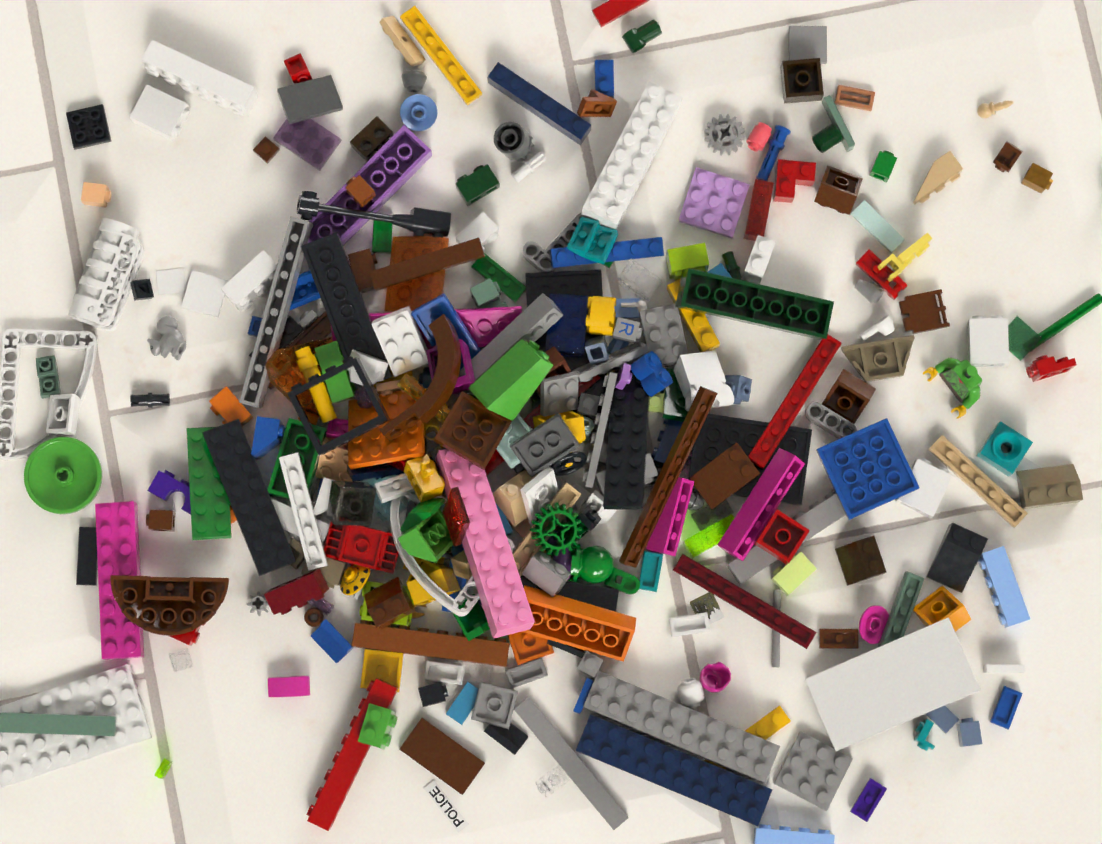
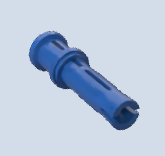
(776, 145)

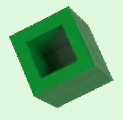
(883, 166)

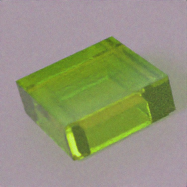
(163, 768)

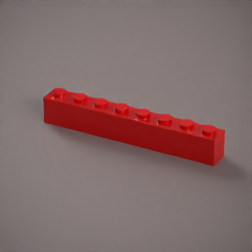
(348, 760)

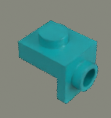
(923, 730)

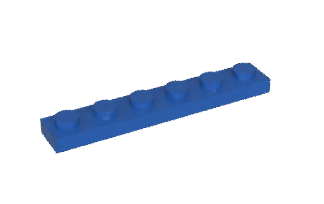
(620, 251)

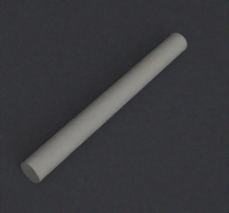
(776, 636)

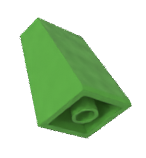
(512, 379)

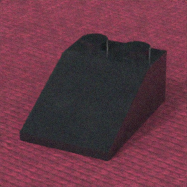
(956, 557)

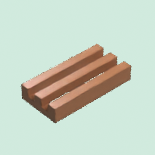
(855, 98)

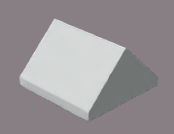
(63, 414)

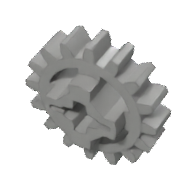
(729, 139)

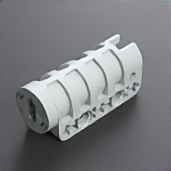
(106, 277)

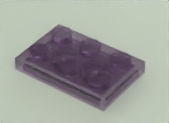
(308, 141)

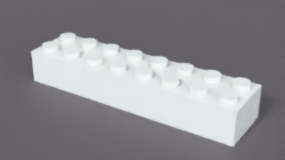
(632, 156)

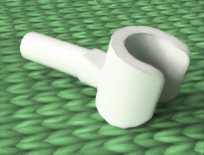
(641, 305)

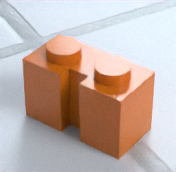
(229, 407)

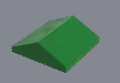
(422, 512)

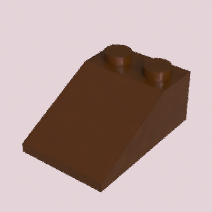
(724, 476)

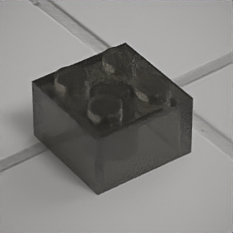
(351, 503)

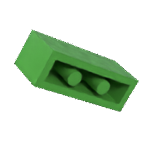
(339, 386)

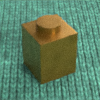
(1037, 178)

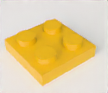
(381, 665)

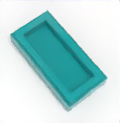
(650, 571)

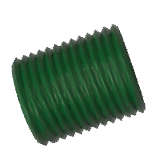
(827, 138)

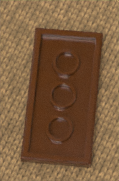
(442, 756)

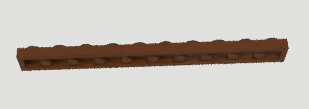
(668, 477)

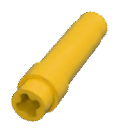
(309, 366)

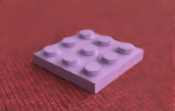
(714, 202)

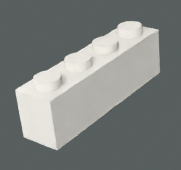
(289, 525)

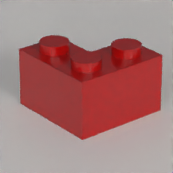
(790, 174)

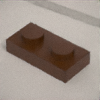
(838, 639)

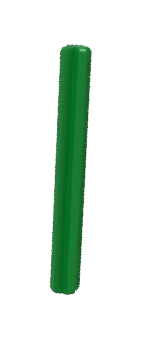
(1069, 319)

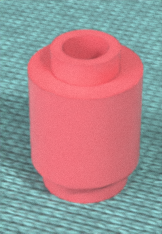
(759, 137)

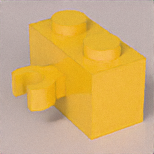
(424, 478)

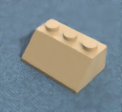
(510, 499)

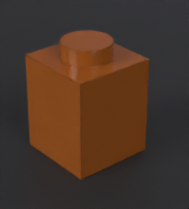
(360, 190)

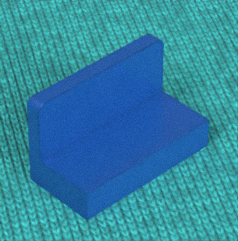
(331, 641)

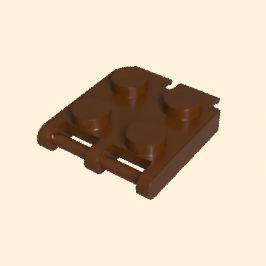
(923, 312)

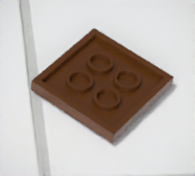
(472, 430)

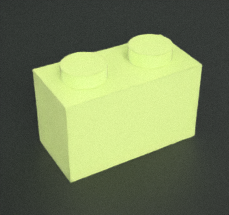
(793, 574)

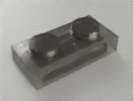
(706, 517)

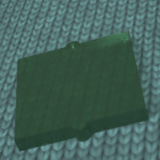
(1021, 338)

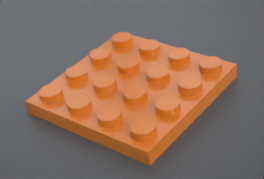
(373, 447)

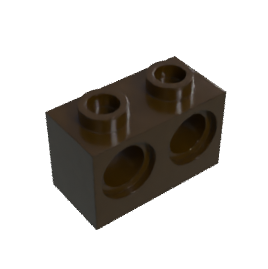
(367, 135)

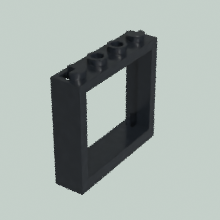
(354, 433)

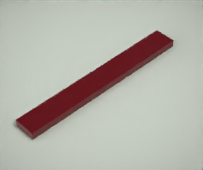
(744, 601)

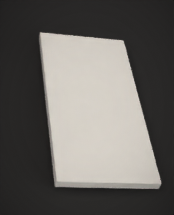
(892, 684)

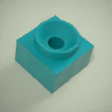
(1014, 441)

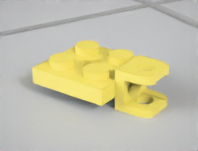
(905, 258)

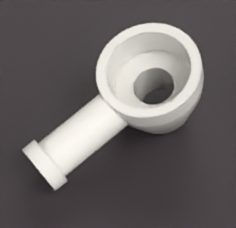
(884, 326)

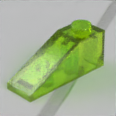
(707, 537)

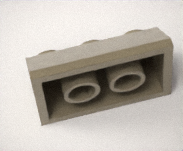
(1049, 486)

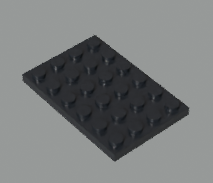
(723, 431)

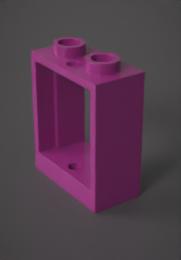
(463, 382)

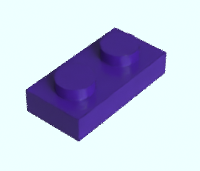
(868, 800)

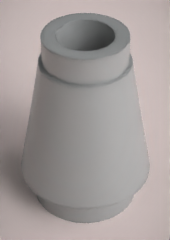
(869, 290)

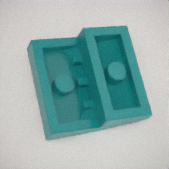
(592, 240)

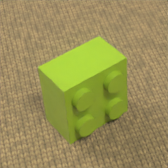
(686, 257)

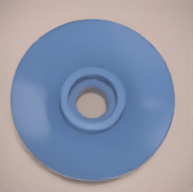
(415, 104)

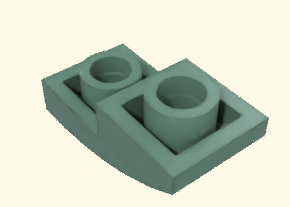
(48, 376)

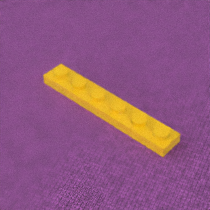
(441, 55)
(766, 726)

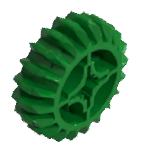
(559, 536)

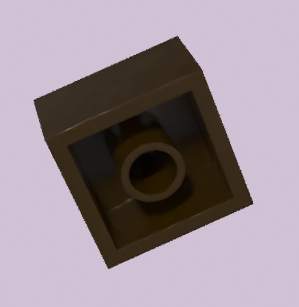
(801, 80)

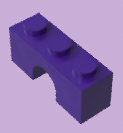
(165, 485)

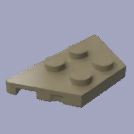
(880, 358)

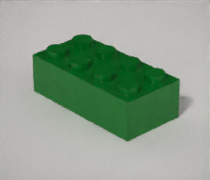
(295, 441)

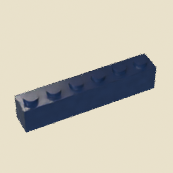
(539, 103)

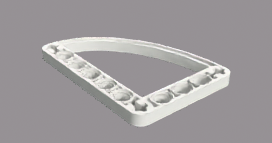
(20, 342)
(435, 591)

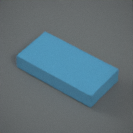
(463, 703)

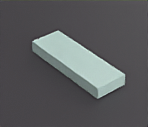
(877, 226)

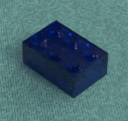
(569, 331)

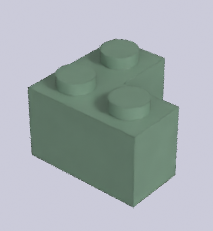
(487, 295)

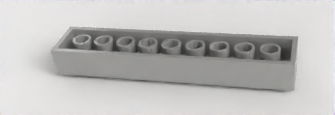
(681, 727)

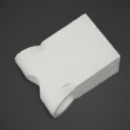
(705, 371)

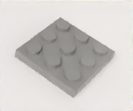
(813, 771)

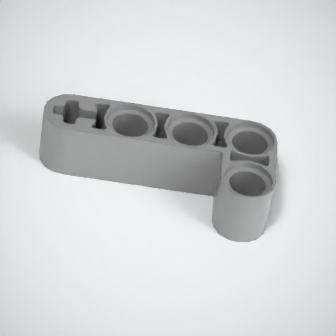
(542, 254)

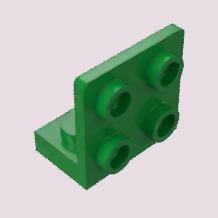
(474, 622)

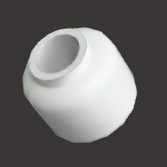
(691, 692)

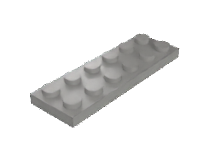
(597, 437)

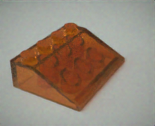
(419, 290)

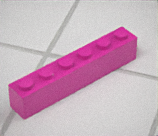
(761, 504)

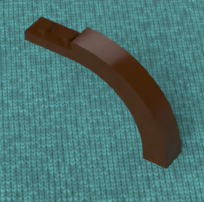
(441, 386)

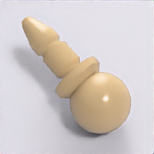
(986, 110)

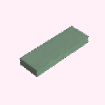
(837, 120)

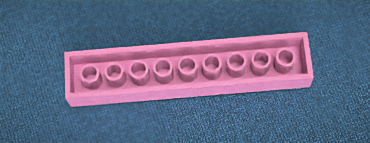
(487, 548)

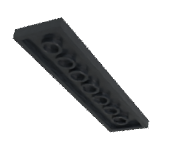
(342, 298)
(627, 447)
(248, 497)

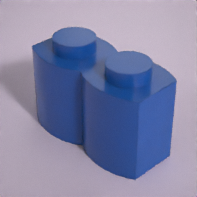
(651, 373)

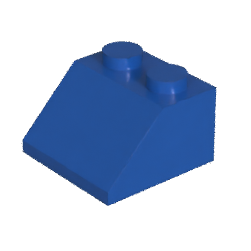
(266, 436)

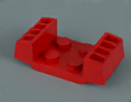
(362, 547)

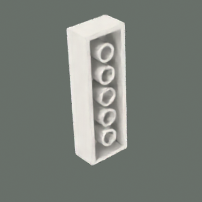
(199, 78)

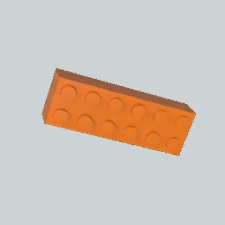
(580, 624)

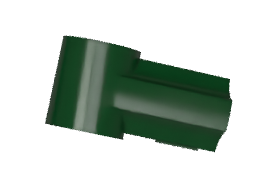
(637, 38)

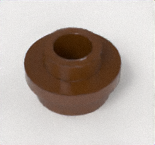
(307, 617)

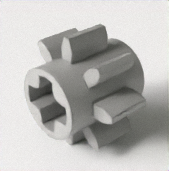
(254, 600)

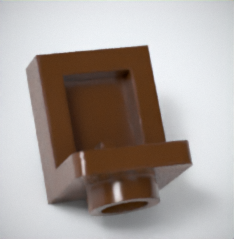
(1007, 157)

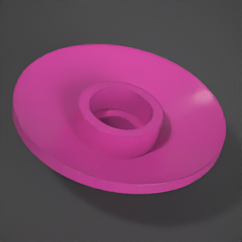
(873, 624)

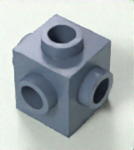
(740, 387)

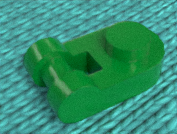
(629, 585)

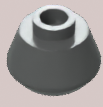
(413, 80)

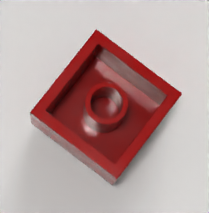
(782, 537)

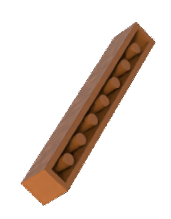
(431, 644)

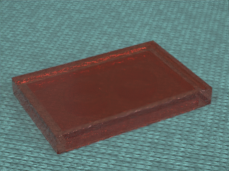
(456, 516)

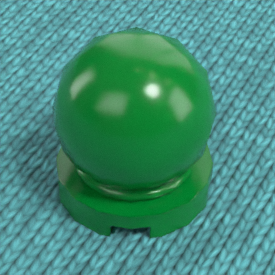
(591, 564)

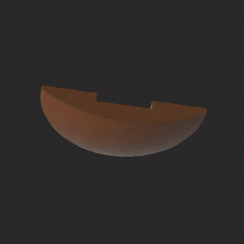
(168, 603)

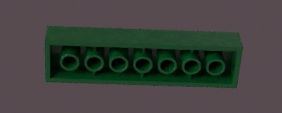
(754, 304)

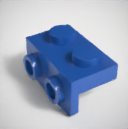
(305, 291)

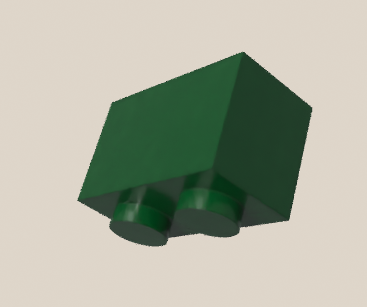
(477, 184)

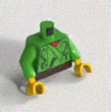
(961, 379)

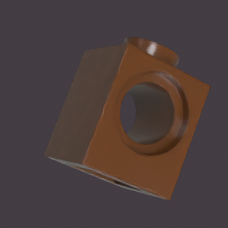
(161, 520)

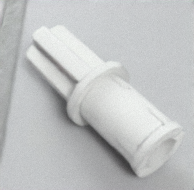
(528, 166)

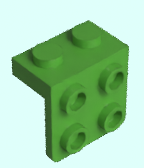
(377, 726)

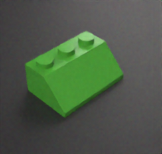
(428, 538)

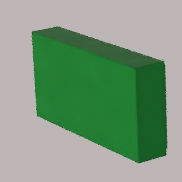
(382, 237)

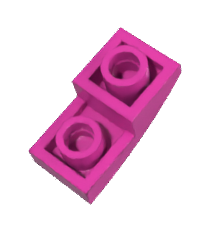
(288, 686)

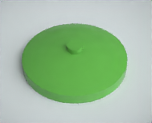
(63, 475)

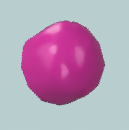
(715, 677)

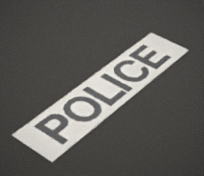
(446, 806)

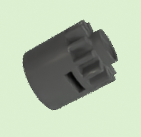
(513, 141)

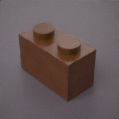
(361, 264)

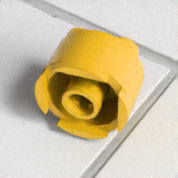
(601, 315)

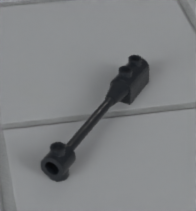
(418, 221)

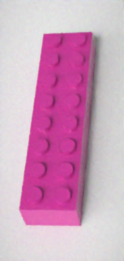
(117, 555)

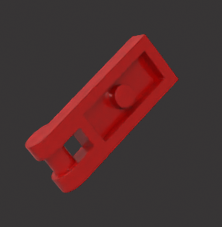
(869, 262)

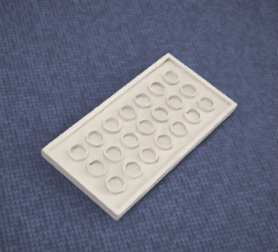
(102, 694)

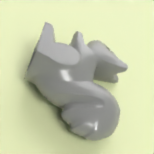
(171, 341)

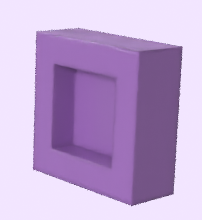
(624, 376)

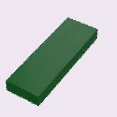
(507, 283)

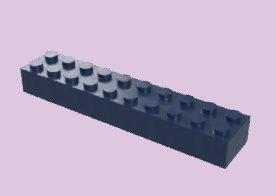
(674, 770)

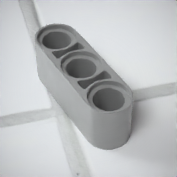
(825, 413)

